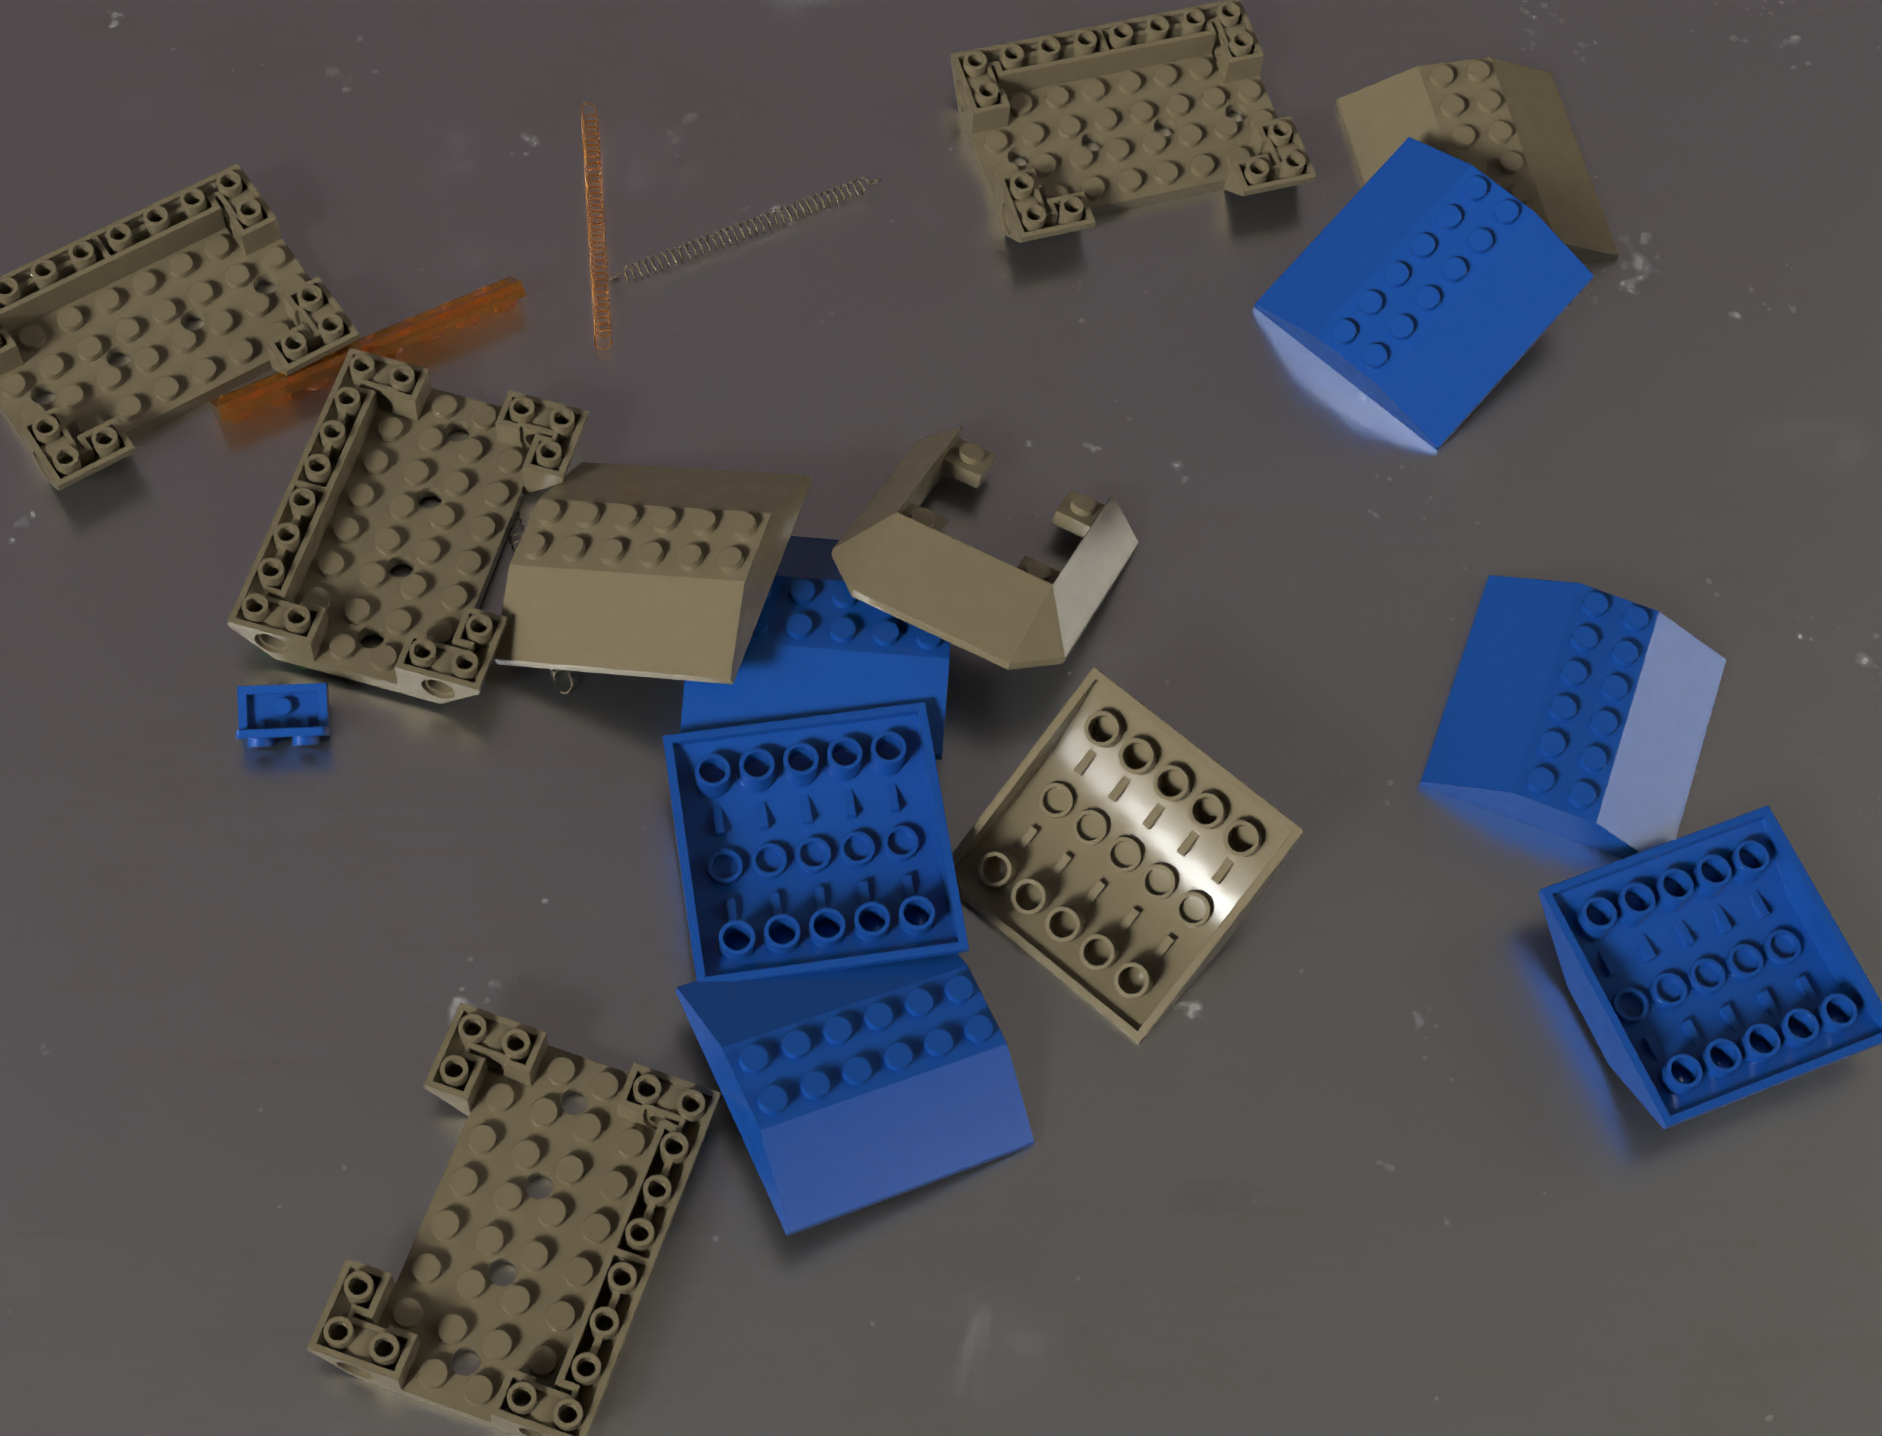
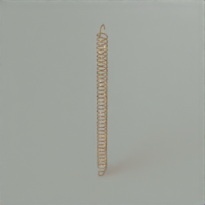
(589, 226)

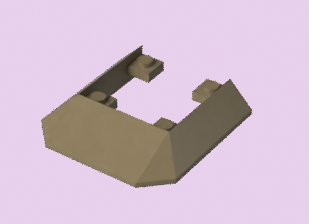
(998, 611)

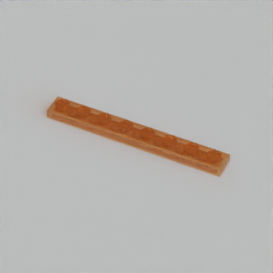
(387, 342)

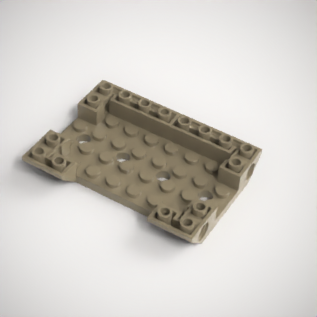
(1114, 90)
(131, 296)
(359, 515)
(577, 1252)

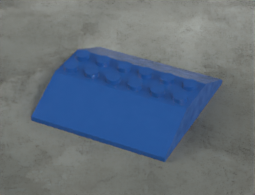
(1427, 288)
(823, 655)
(1576, 715)
(813, 844)
(1710, 968)
(859, 1080)

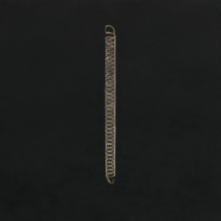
(747, 224)

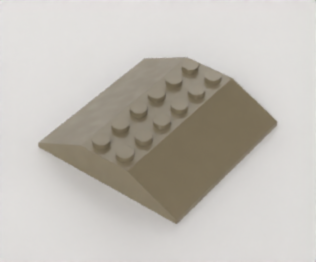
(1499, 121)
(647, 570)
(1121, 855)

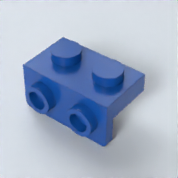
(282, 712)

